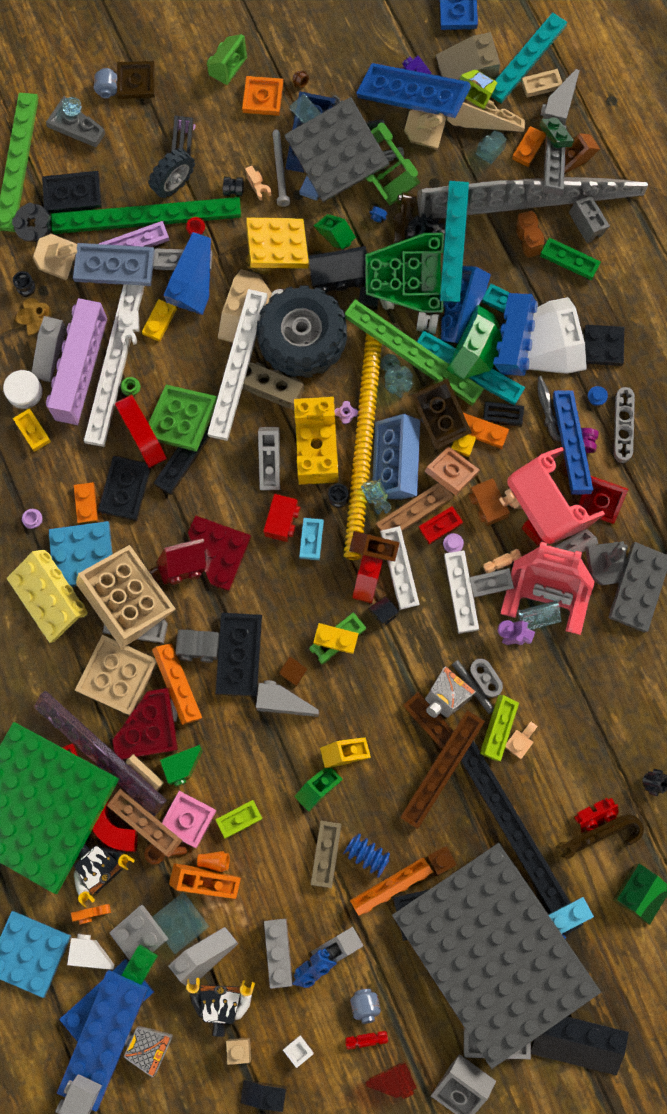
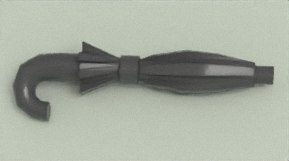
(545, 400)

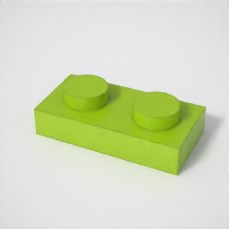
(239, 819)

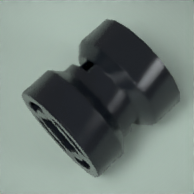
(233, 186)
(21, 280)
(339, 492)

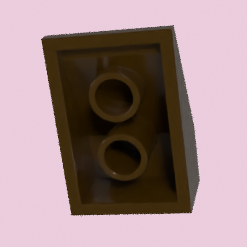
(440, 413)

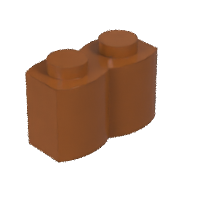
(529, 234)
(486, 498)

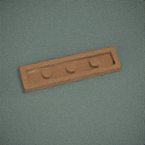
(416, 508)
(144, 823)

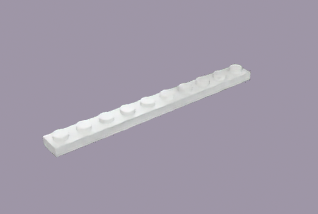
(112, 371)

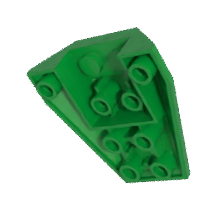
(407, 273)

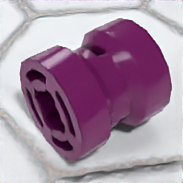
(589, 438)

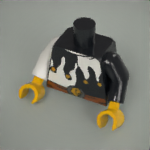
(97, 869)
(220, 1003)

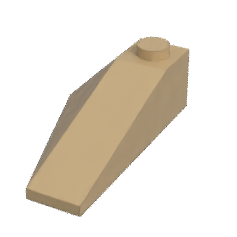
(490, 118)

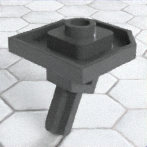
(606, 562)

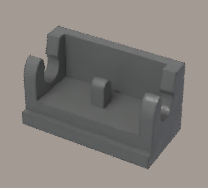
(588, 219)

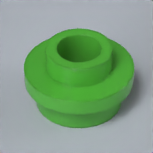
(130, 381)

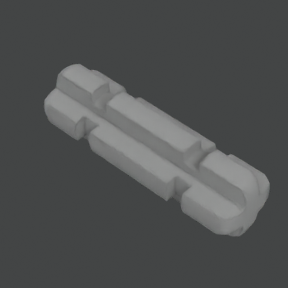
(552, 594)

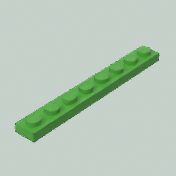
(17, 159)
(410, 350)

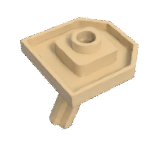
(425, 128)
(55, 255)

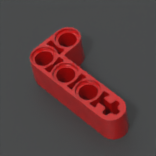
(140, 431)

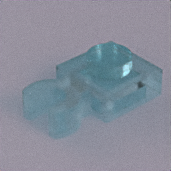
(376, 494)

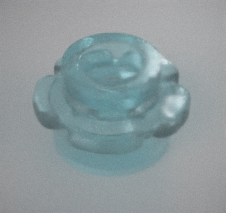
(389, 358)

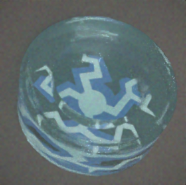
(71, 106)

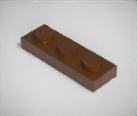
(435, 727)

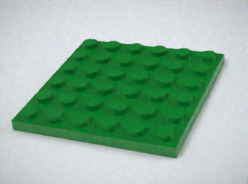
(46, 806)

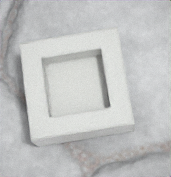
(298, 1051)

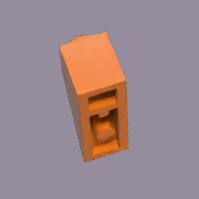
(203, 881)

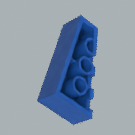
(516, 335)

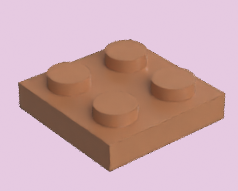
(452, 470)

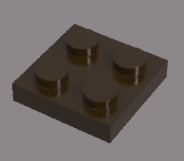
(136, 79)

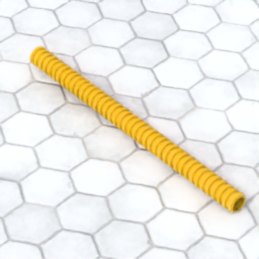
(363, 441)

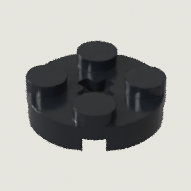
(22, 220)

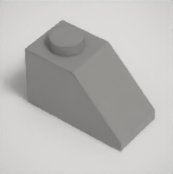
(341, 945)

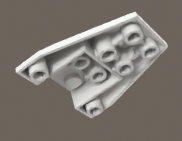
(557, 339)

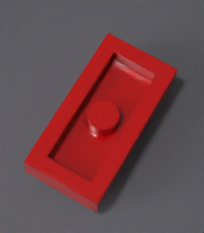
(440, 525)

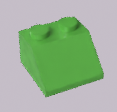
(228, 58)

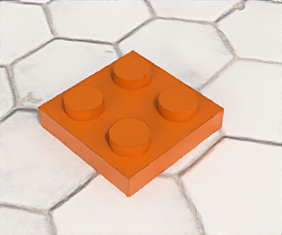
(262, 95)

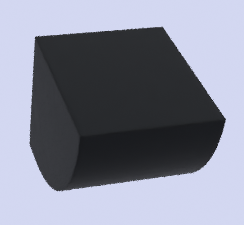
(384, 611)

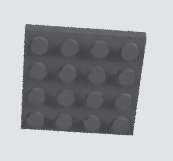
(336, 149)

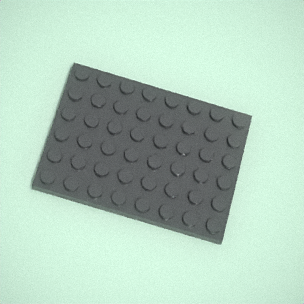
(496, 955)

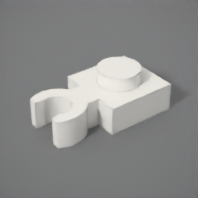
(128, 325)

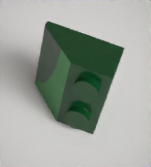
(642, 893)

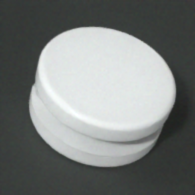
(22, 389)

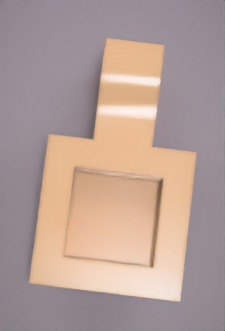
(255, 179)
(510, 500)
(520, 742)

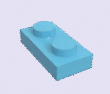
(311, 539)
(571, 915)

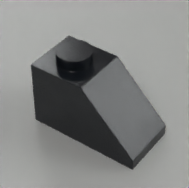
(263, 1095)

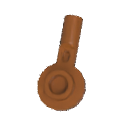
(155, 856)

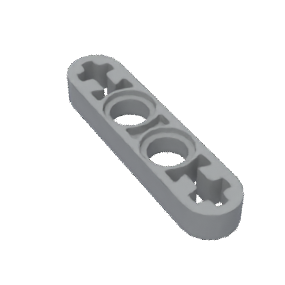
(627, 425)

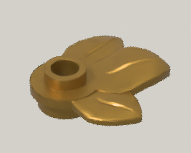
(30, 315)

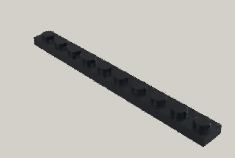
(515, 831)

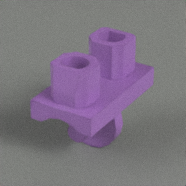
(515, 632)

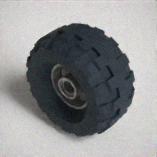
(302, 331)

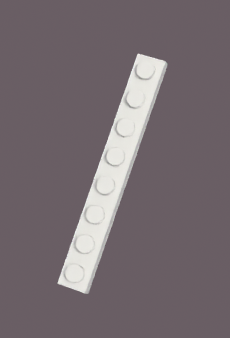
(237, 366)

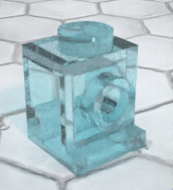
(491, 146)

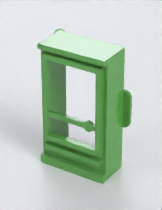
(402, 183)

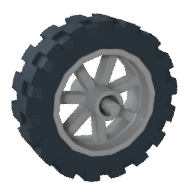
(171, 173)

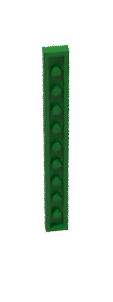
(145, 215)

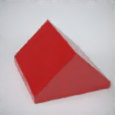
(605, 498)

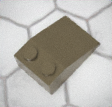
(471, 54)

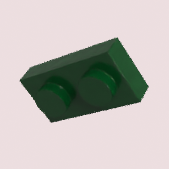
(556, 132)

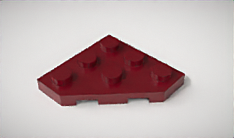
(223, 550)
(148, 728)

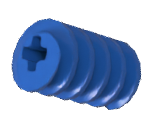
(367, 854)

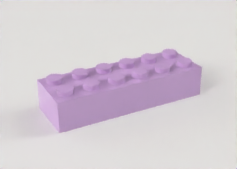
(77, 361)

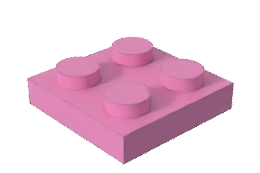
(188, 818)

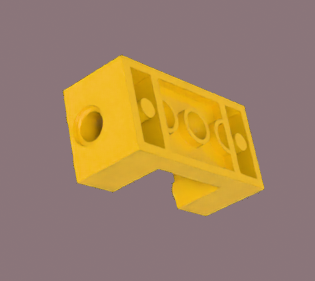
(316, 422)

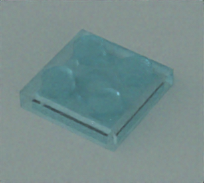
(180, 922)

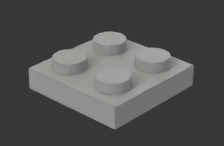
(138, 930)

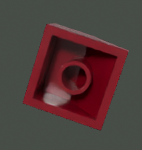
(182, 562)

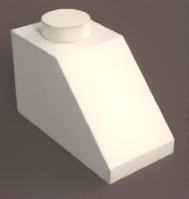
(88, 953)

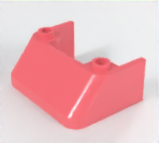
(544, 501)

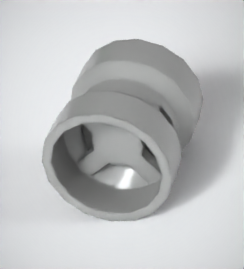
(423, 321)

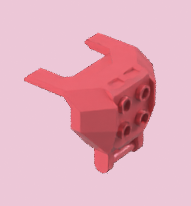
(553, 569)

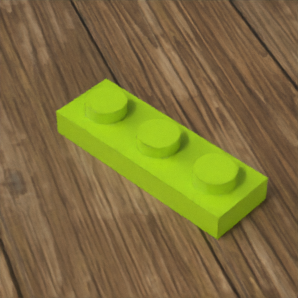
(499, 728)

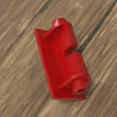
(605, 811)

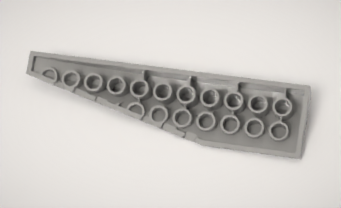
(526, 193)

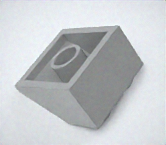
(463, 1087)

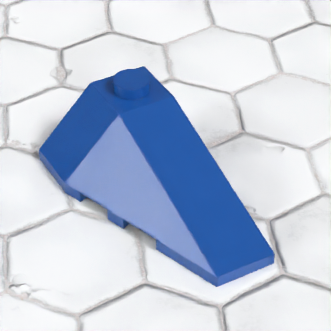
(190, 280)

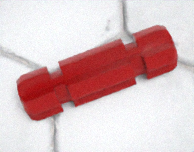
(366, 1040)

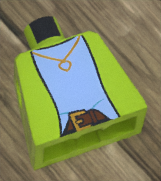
(481, 87)

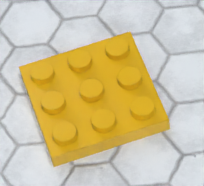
(277, 243)

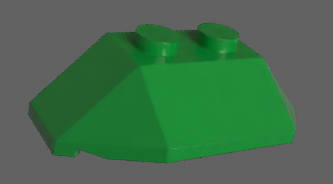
(477, 345)

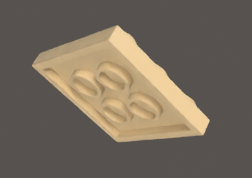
(116, 675)

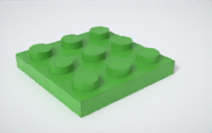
(182, 417)

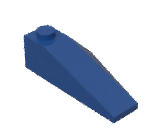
(458, 314)

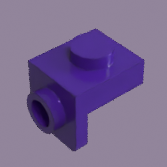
(415, 64)

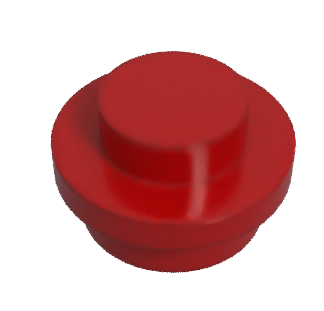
(195, 225)

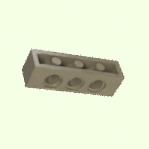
(269, 390)

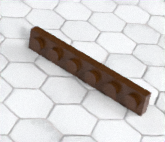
(442, 769)

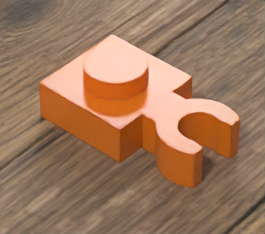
(86, 915)

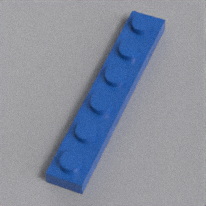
(572, 442)

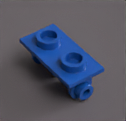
(307, 974)

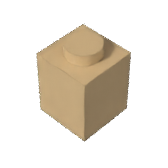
(238, 1051)

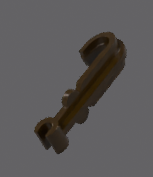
(402, 219)
(602, 832)

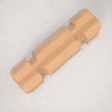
(502, 561)

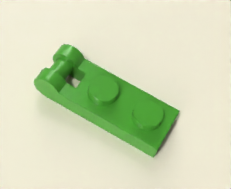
(351, 624)

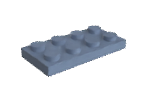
(114, 264)

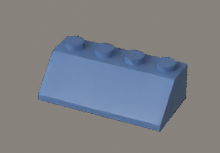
(397, 455)

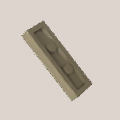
(326, 854)

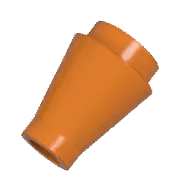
(215, 861)

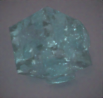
(400, 385)

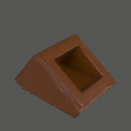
(292, 671)

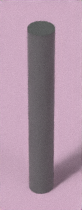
(478, 694)

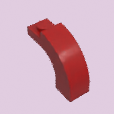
(113, 836)

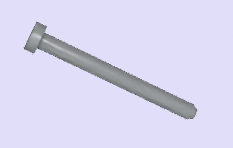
(283, 200)

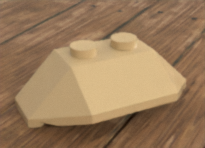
(235, 301)

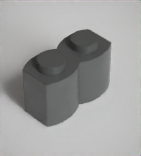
(197, 645)

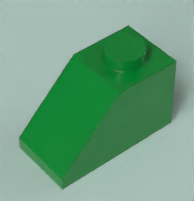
(335, 231)
(181, 765)
(318, 788)

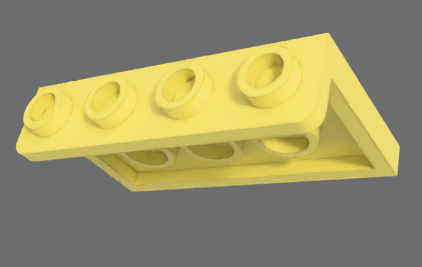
(46, 594)

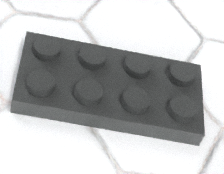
(639, 587)

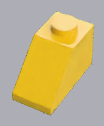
(345, 752)

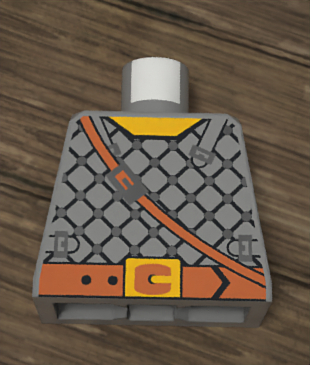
(448, 694)
(147, 1049)

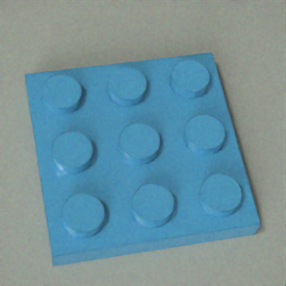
(79, 548)
(30, 953)

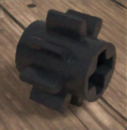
(655, 782)

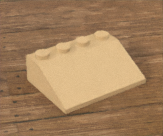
(124, 595)

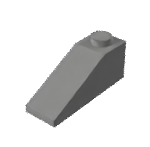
(560, 99)
(48, 347)
(269, 458)
(279, 700)
(202, 956)

